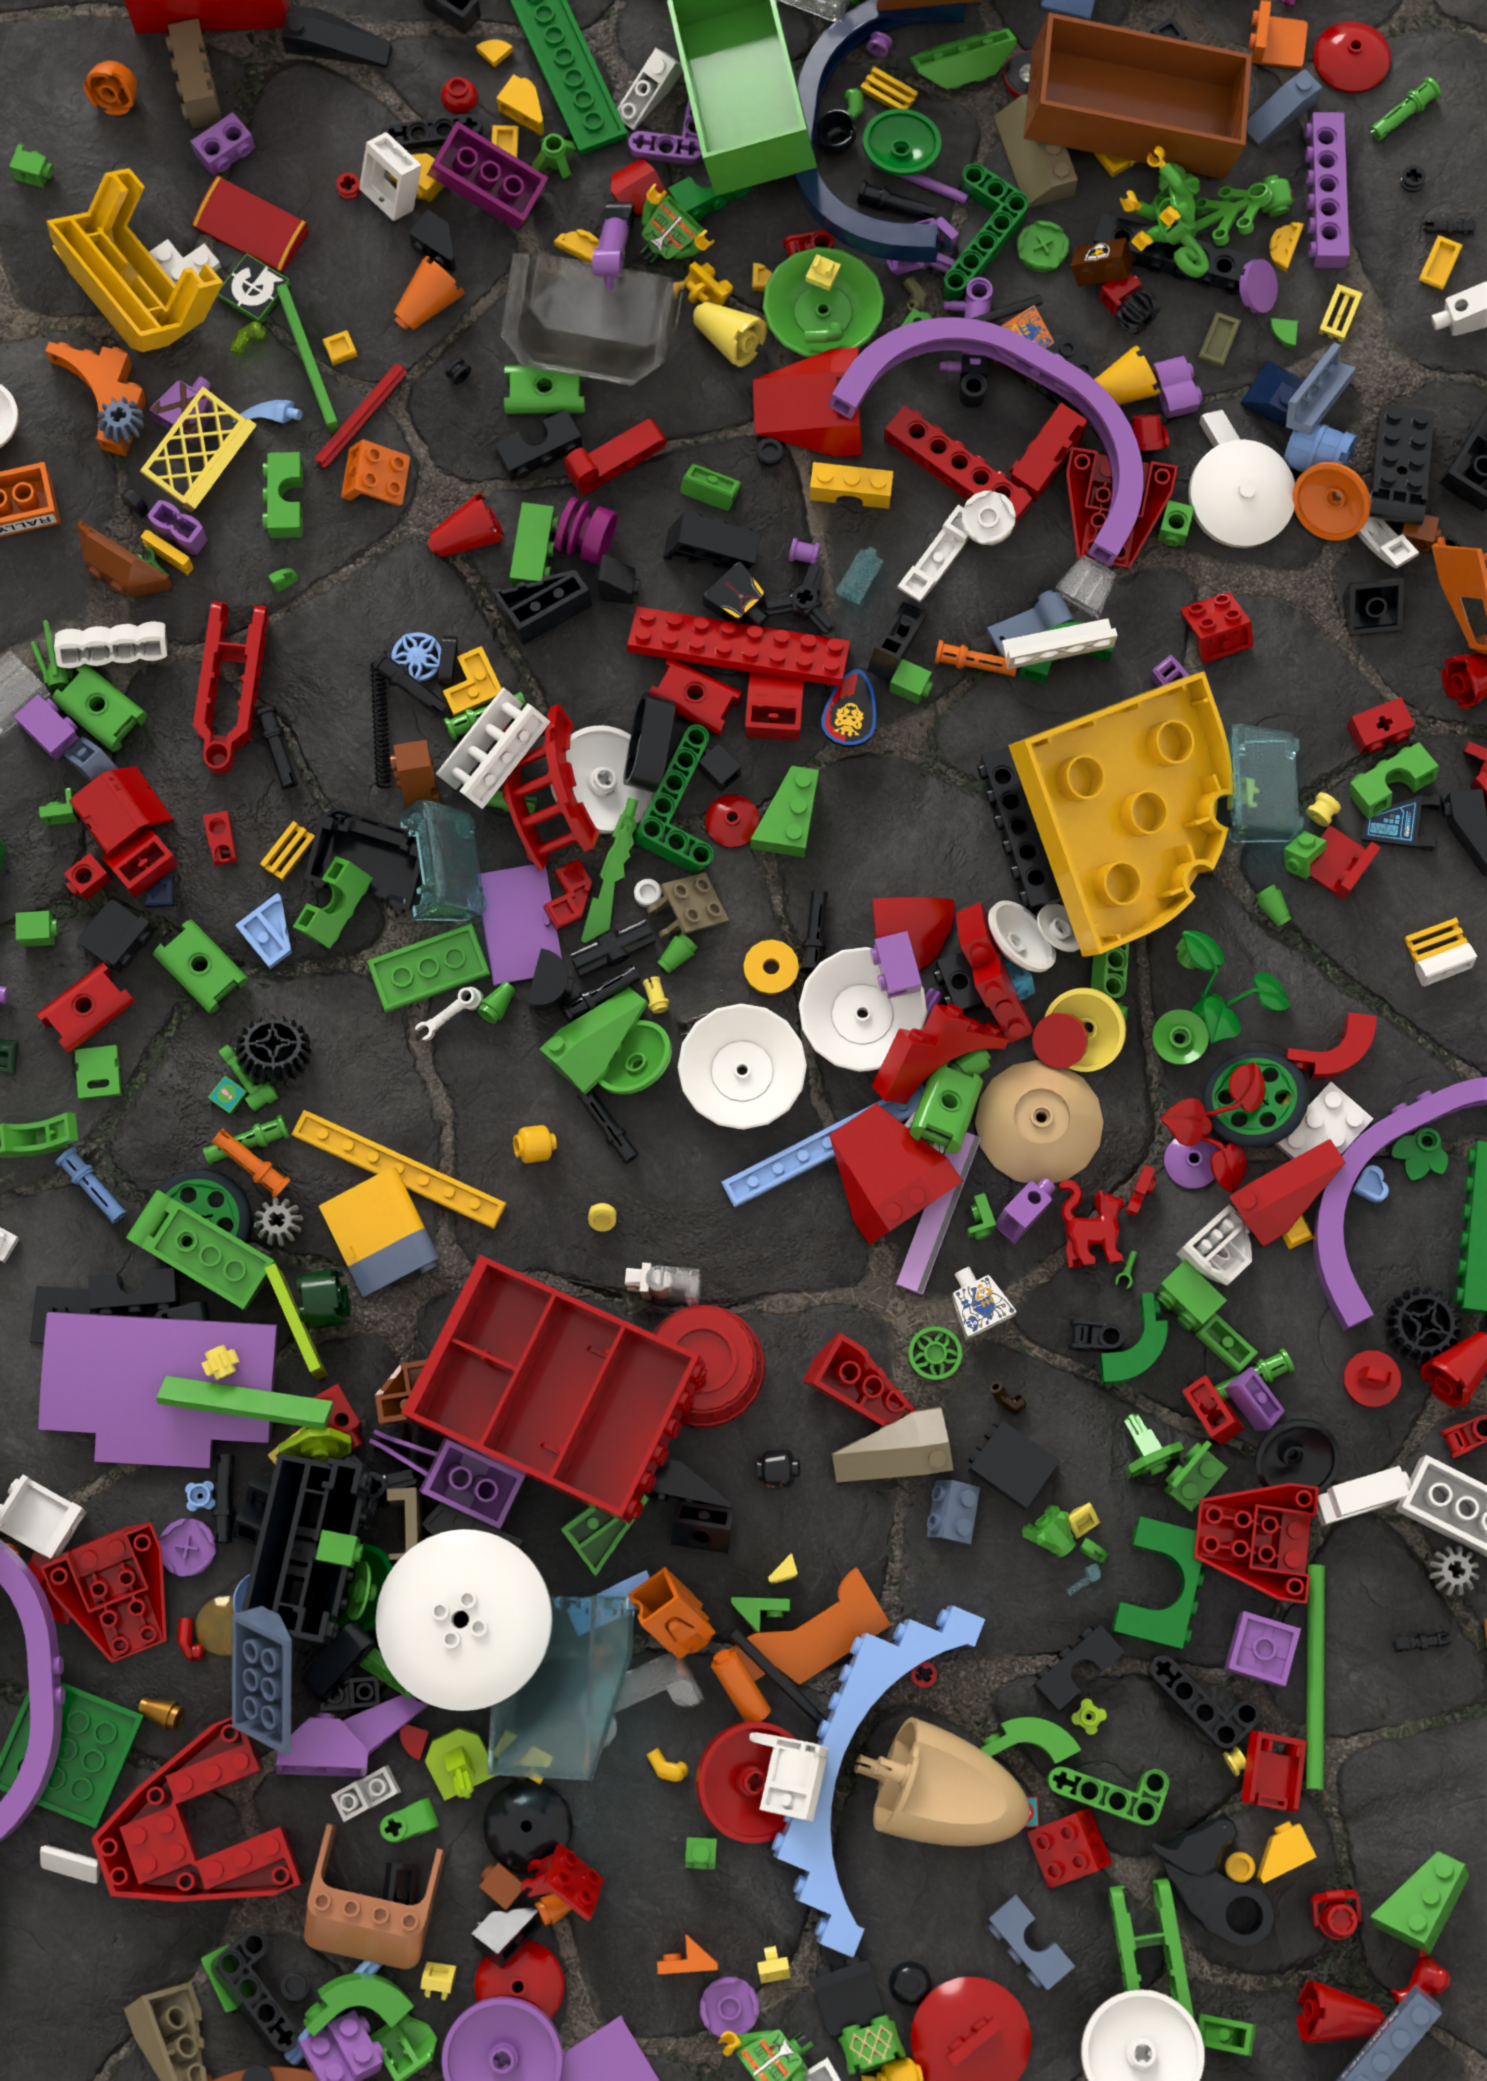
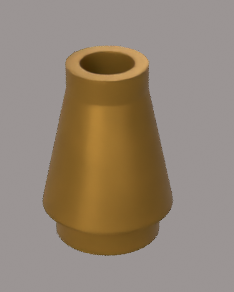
(163, 1713)

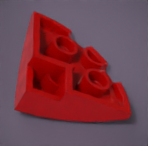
(923, 918)

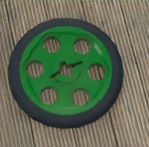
(1253, 1133)
(206, 1184)

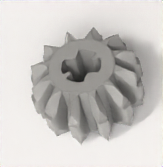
(276, 1232)
(1461, 1564)

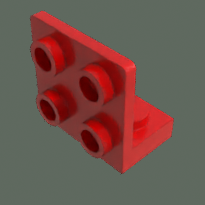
(1219, 626)
(1341, 862)
(1069, 1848)

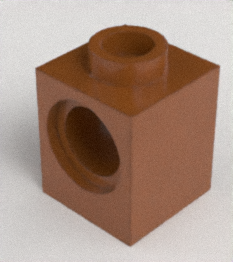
(1422, 536)
(501, 1885)

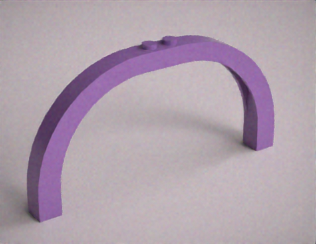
(1034, 362)
(1328, 1241)
(45, 1690)

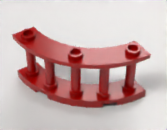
(562, 778)

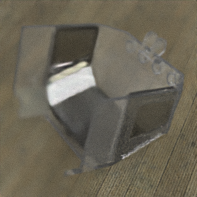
(573, 325)

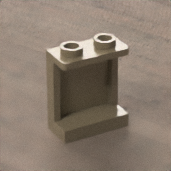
(412, 1500)

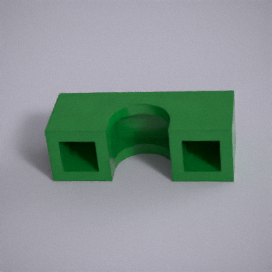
(699, 200)

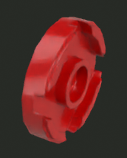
(1060, 1040)

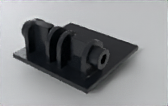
(1073, 353)

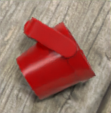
(1150, 432)
(1336, 1917)

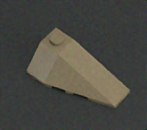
(905, 1448)
(169, 2032)

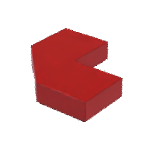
(570, 906)

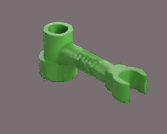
(259, 1094)

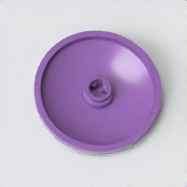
(502, 2042)

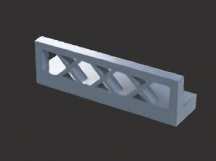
(1319, 391)

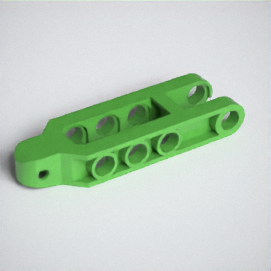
(1167, 1937)

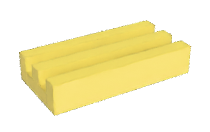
(1333, 332)

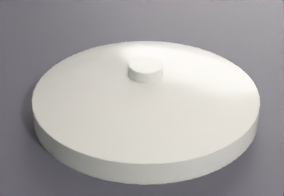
(1242, 493)
(598, 767)
(1142, 2039)

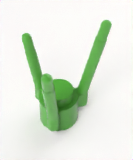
(55, 676)

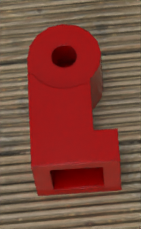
(220, 837)

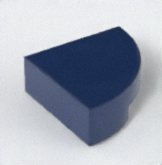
(161, 894)

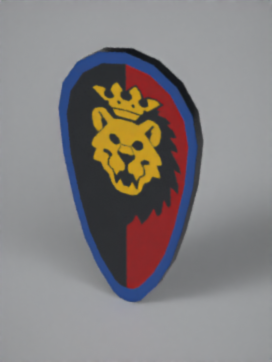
(850, 711)

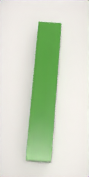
(308, 359)
(245, 1402)

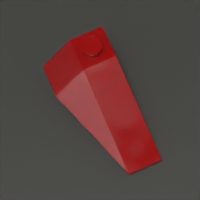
(1281, 1196)
(853, 1380)

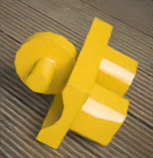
(704, 287)

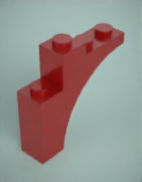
(991, 974)
(920, 1053)

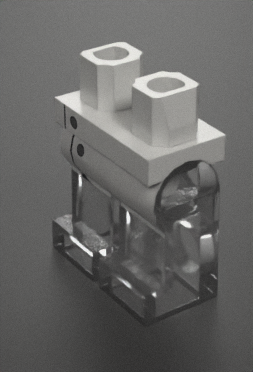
(665, 1282)

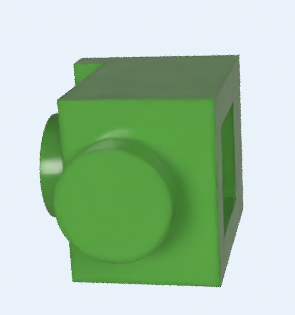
(31, 167)
(701, 1853)

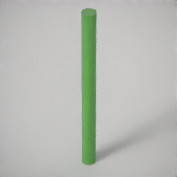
(1315, 1678)

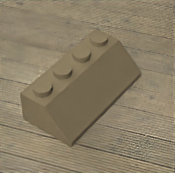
(1039, 168)

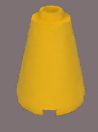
(1129, 378)

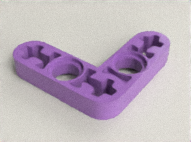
(686, 141)

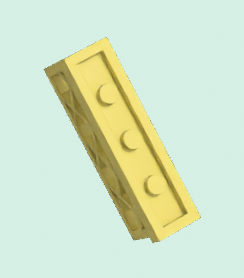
(213, 467)

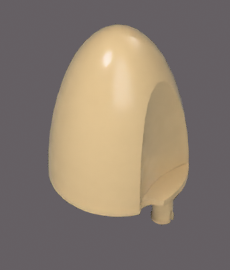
(943, 1790)

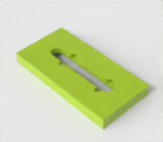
(297, 1326)

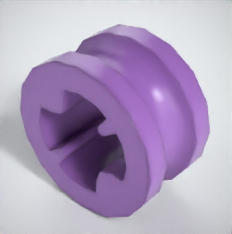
(879, 44)

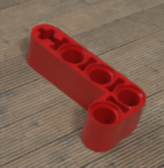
(614, 457)

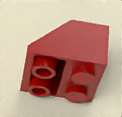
(140, 861)

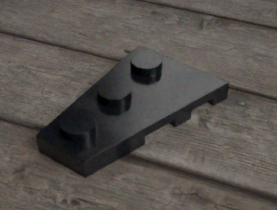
(447, 1519)

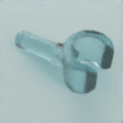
(1092, 1575)

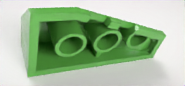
(589, 1042)

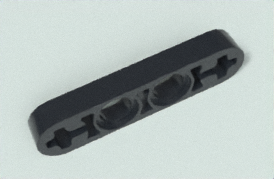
(430, 127)

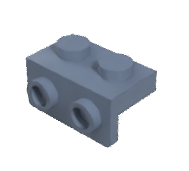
(953, 1511)

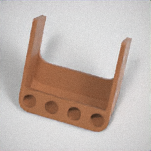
(367, 1925)

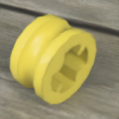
(1235, 1760)

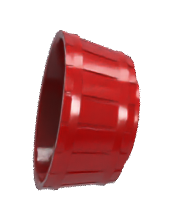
(731, 1360)

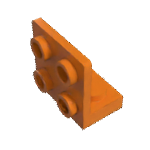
(375, 473)

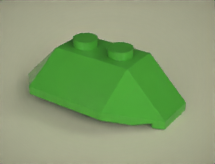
(965, 59)

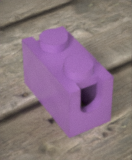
(47, 727)
(896, 964)

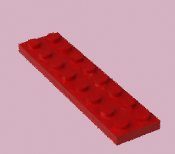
(738, 646)

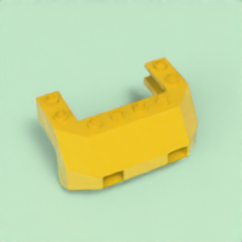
(123, 274)

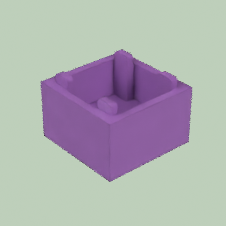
(1262, 1649)

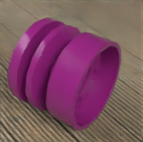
(581, 529)

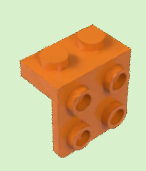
(1277, 39)

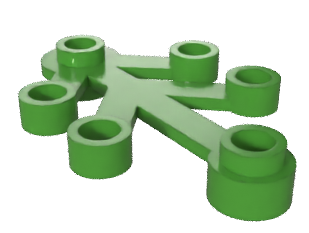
(1254, 198)

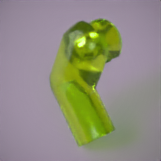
(245, 333)

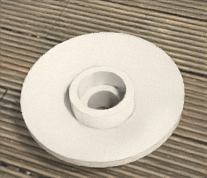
(1056, 927)

